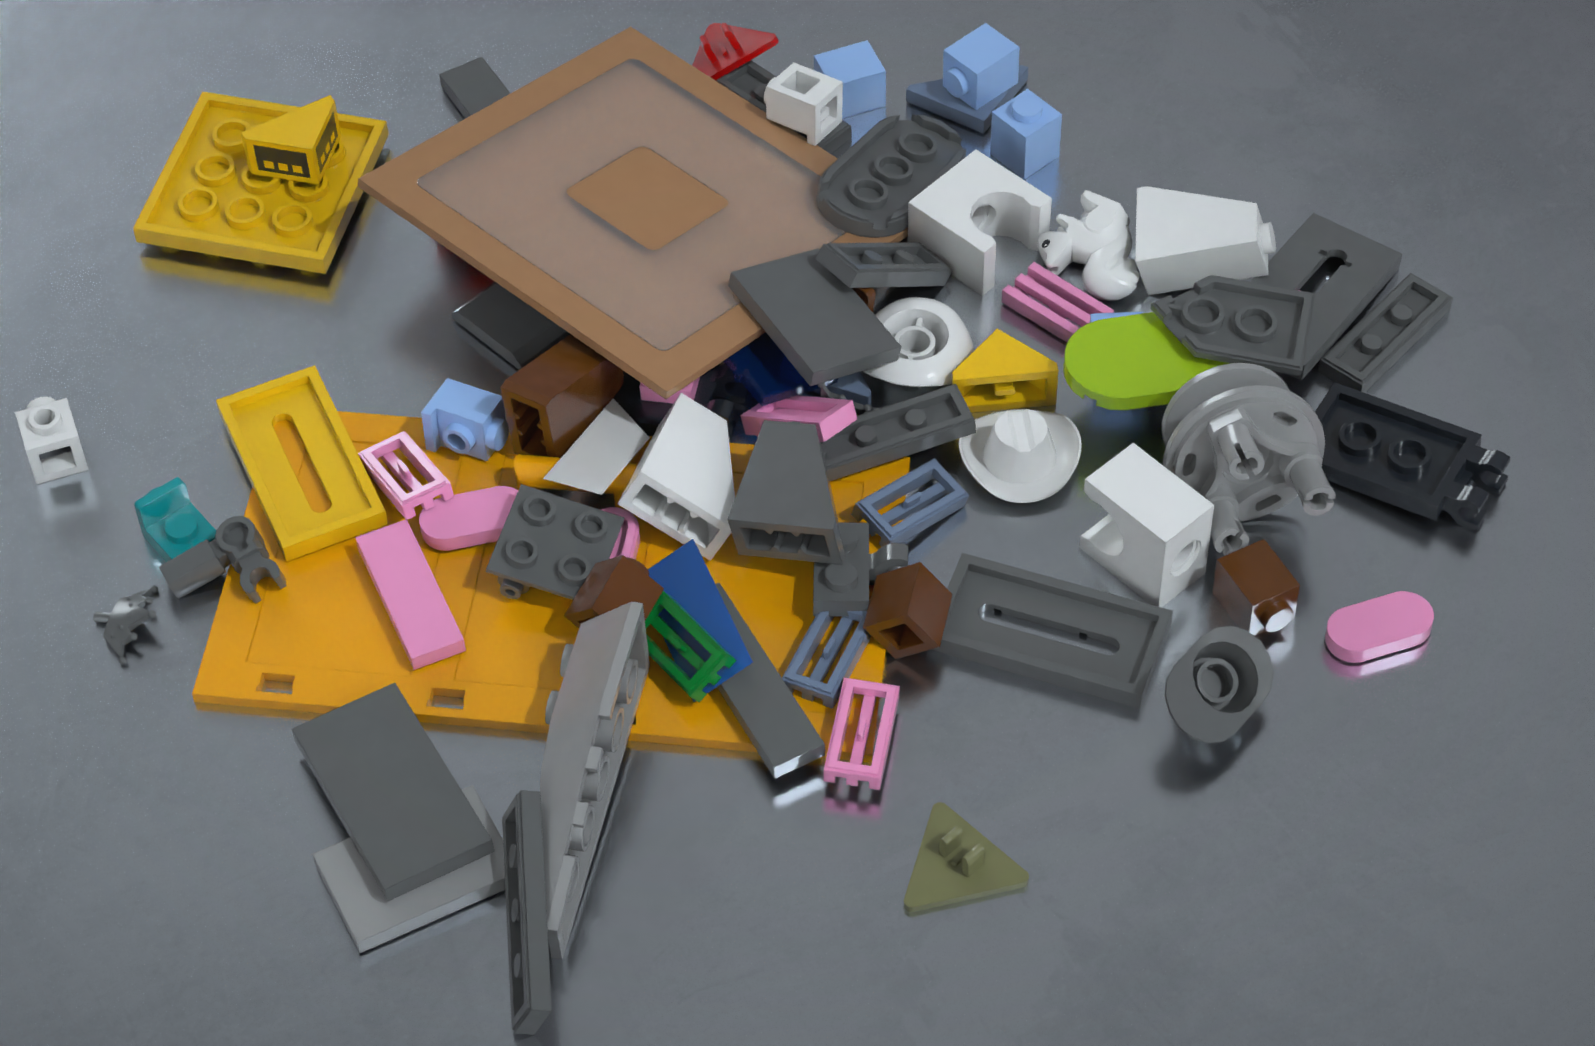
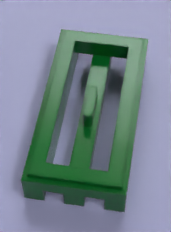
(706, 670)

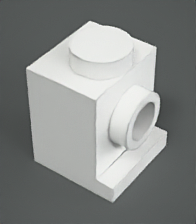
(805, 102)
(48, 427)

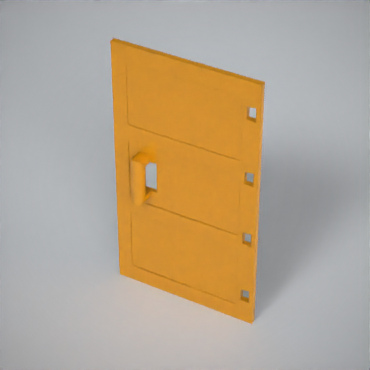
(339, 643)

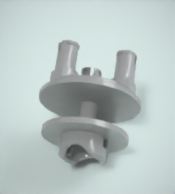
(1245, 448)

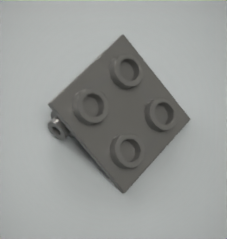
(551, 544)

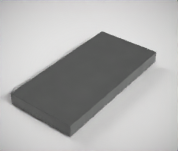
(392, 791)

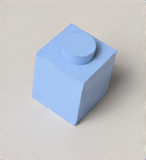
(980, 66)
(861, 76)
(1025, 134)

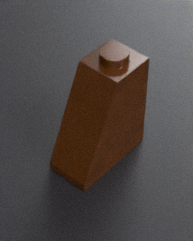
(558, 397)

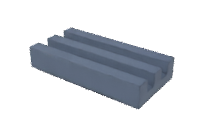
(882, 524)
(814, 686)

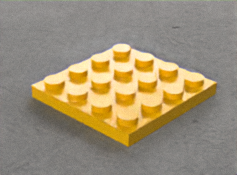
(219, 208)

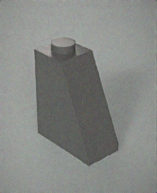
(787, 498)

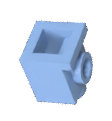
(465, 420)

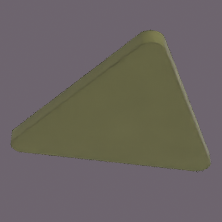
(958, 864)

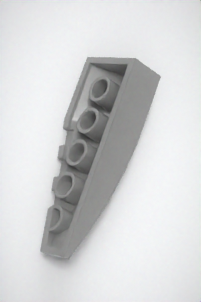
(584, 752)

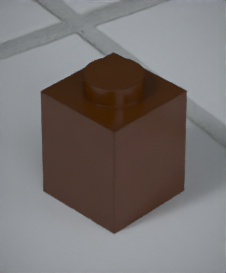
(611, 586)
(1256, 588)
(908, 610)

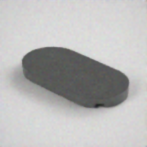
(883, 171)

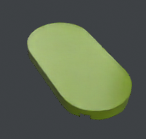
(1129, 362)

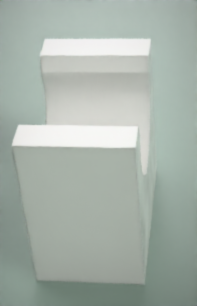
(971, 206)
(1154, 526)

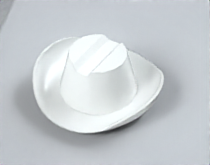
(931, 342)
(1022, 453)

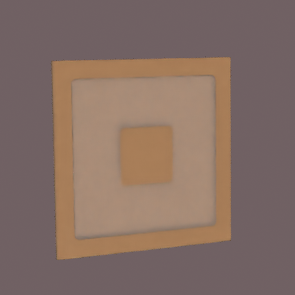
(621, 204)

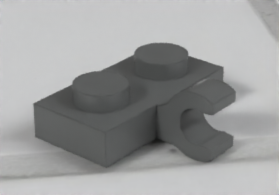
(847, 585)

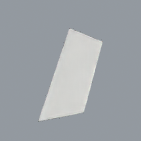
(600, 451)

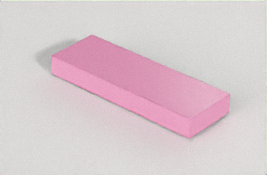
(410, 594)

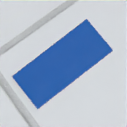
(692, 586)

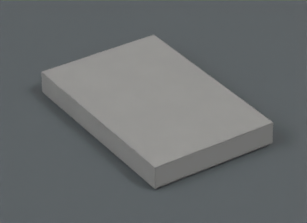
(375, 920)

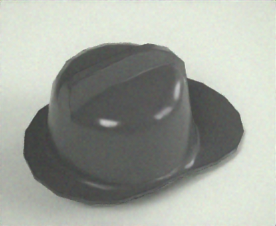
(1218, 684)

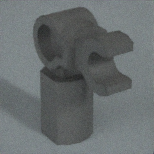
(235, 544)

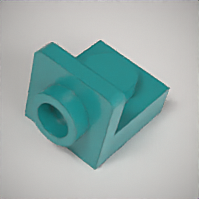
(171, 520)

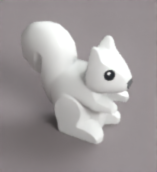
(1099, 242)

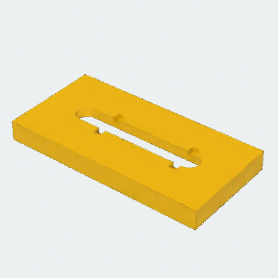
(307, 404)

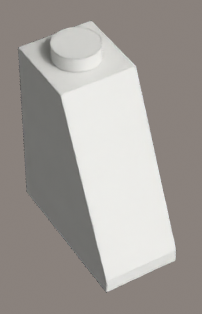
(1197, 236)
(686, 478)

